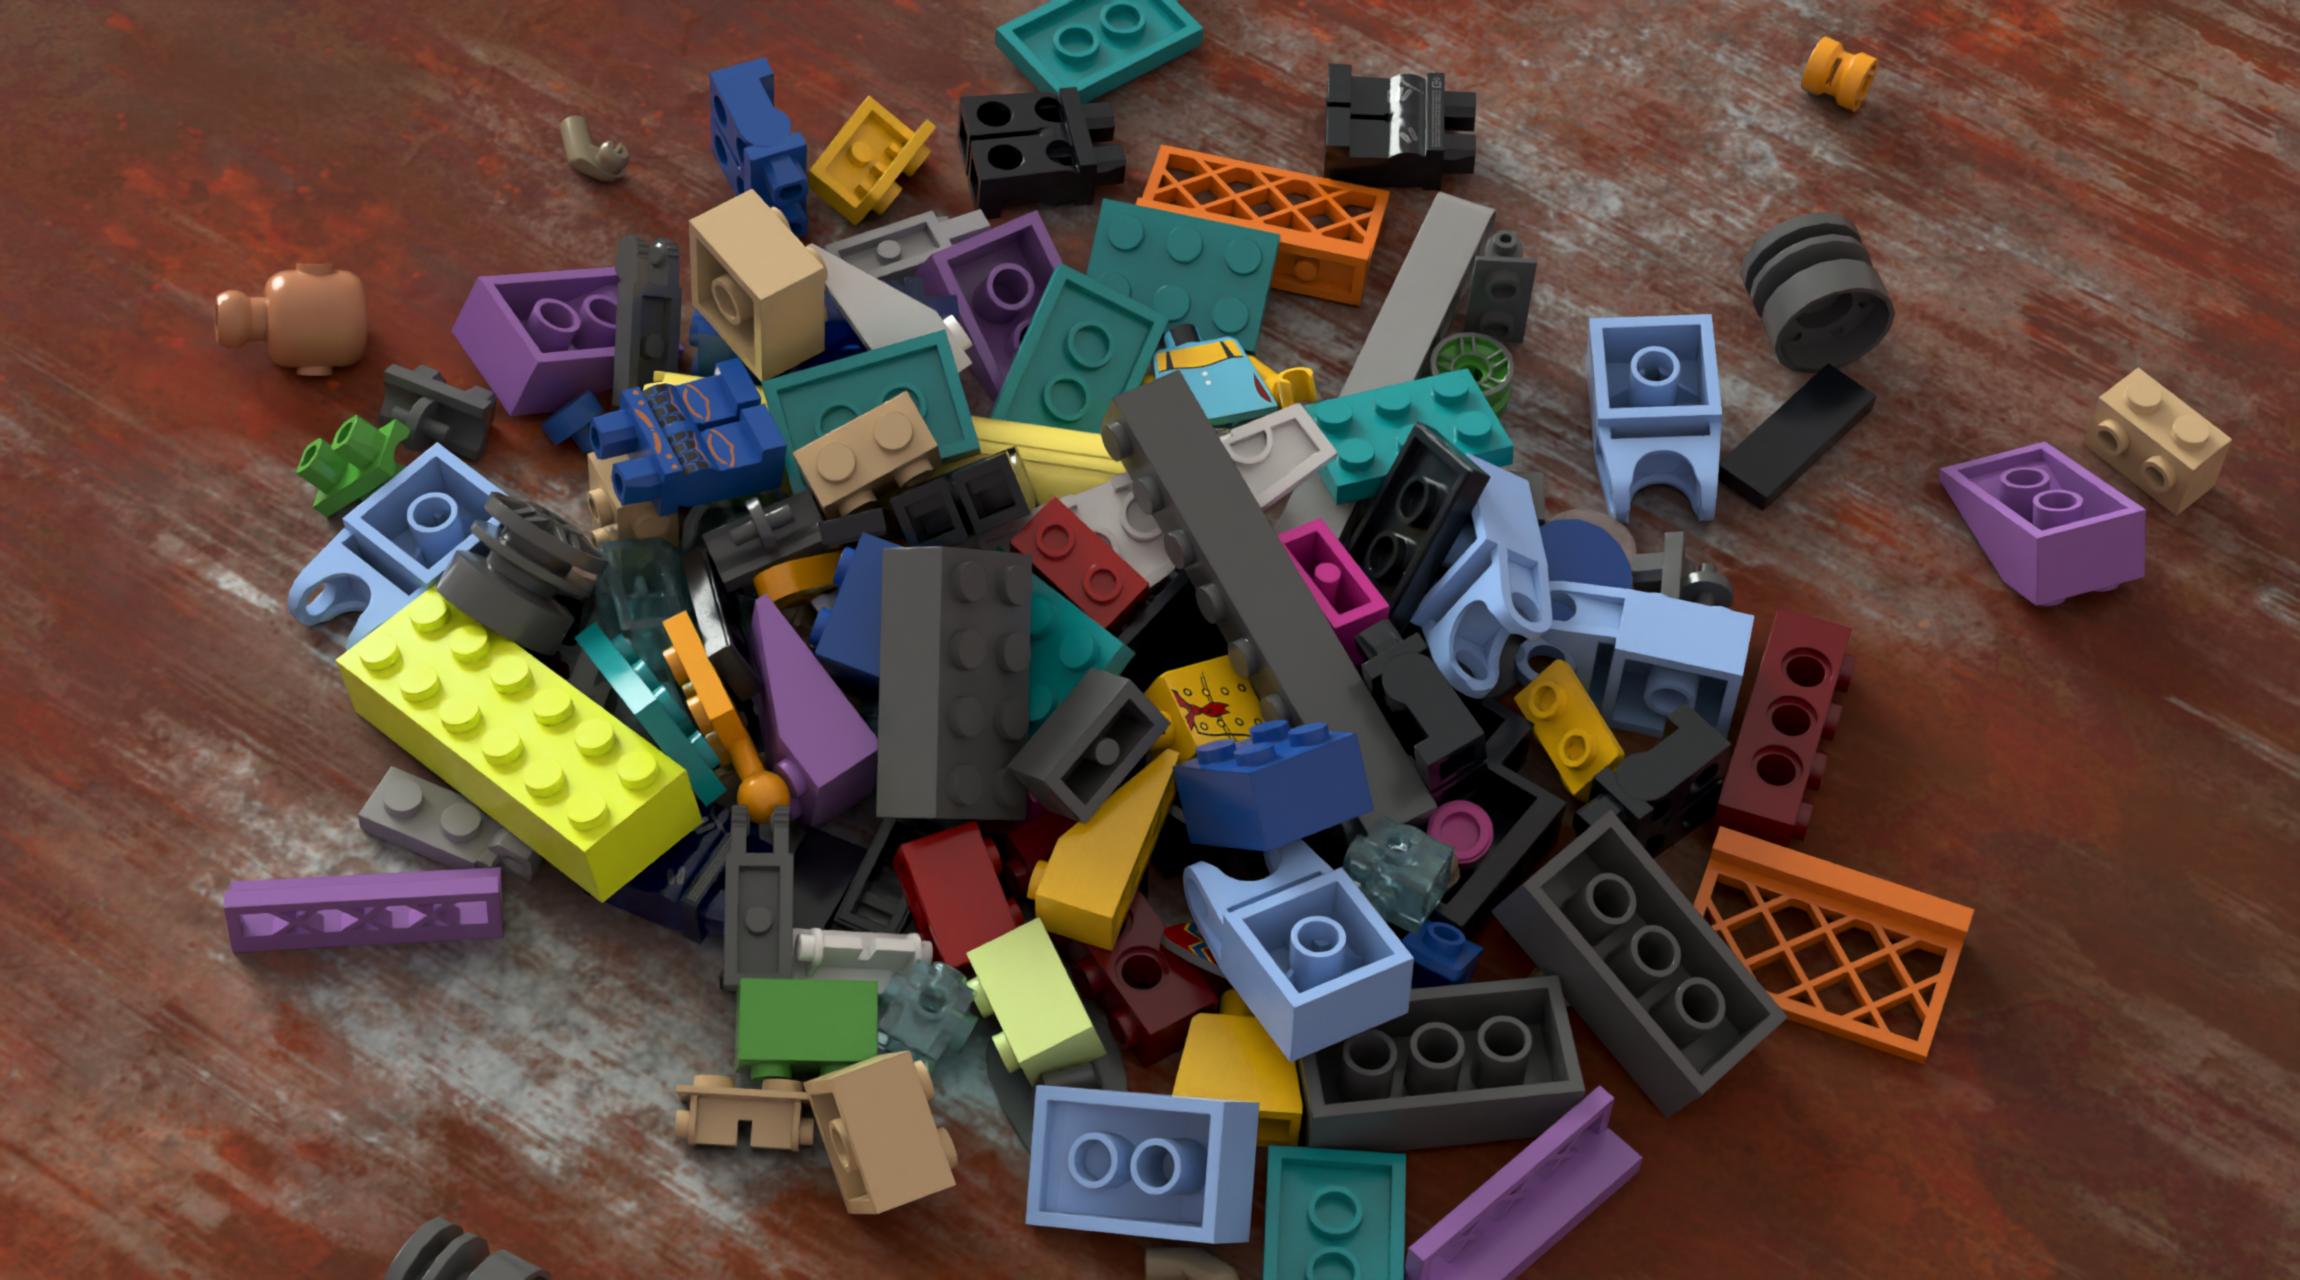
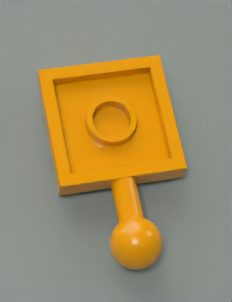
(721, 721)

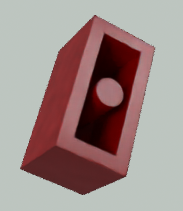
(956, 892)

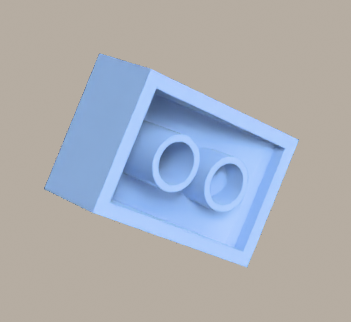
(1142, 1164)

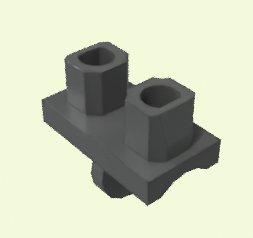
(437, 411)
(765, 539)
(1676, 576)

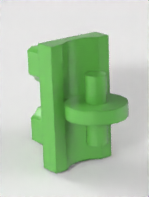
(354, 463)

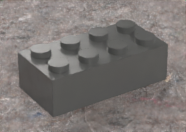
(953, 682)
(1640, 965)
(1447, 1073)

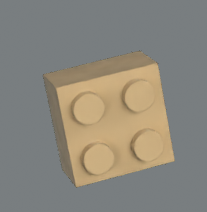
(758, 284)
(882, 1132)

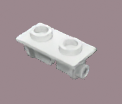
(856, 955)

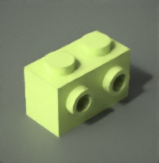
(1034, 1003)

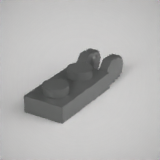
(646, 312)
(758, 903)

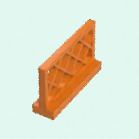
(1308, 258)
(1851, 901)

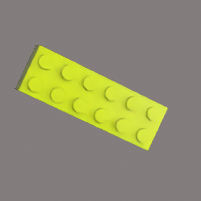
(520, 743)

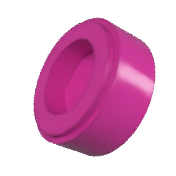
(1465, 828)

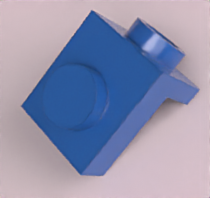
(1441, 956)

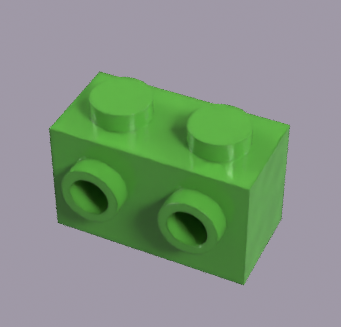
(803, 1026)

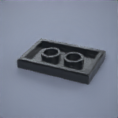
(1416, 519)

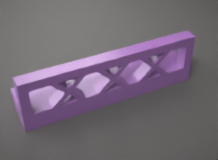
(364, 909)
(1529, 1200)

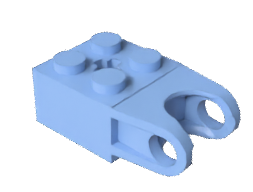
(1655, 408)
(396, 544)
(1488, 585)
(1646, 655)
(1302, 948)

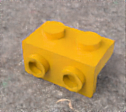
(865, 159)
(1569, 728)

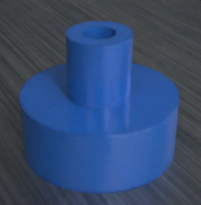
(573, 421)

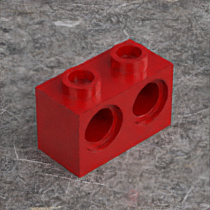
(1081, 566)

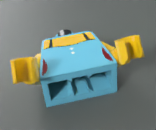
(1226, 380)

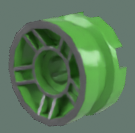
(1485, 359)

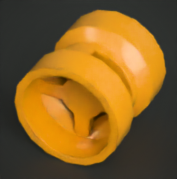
(1839, 74)

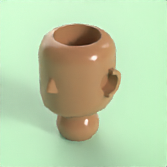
(306, 319)

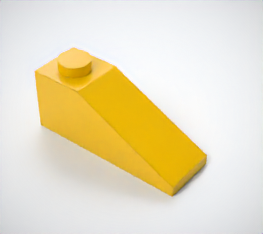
(1101, 863)

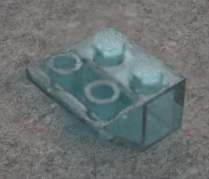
(639, 592)

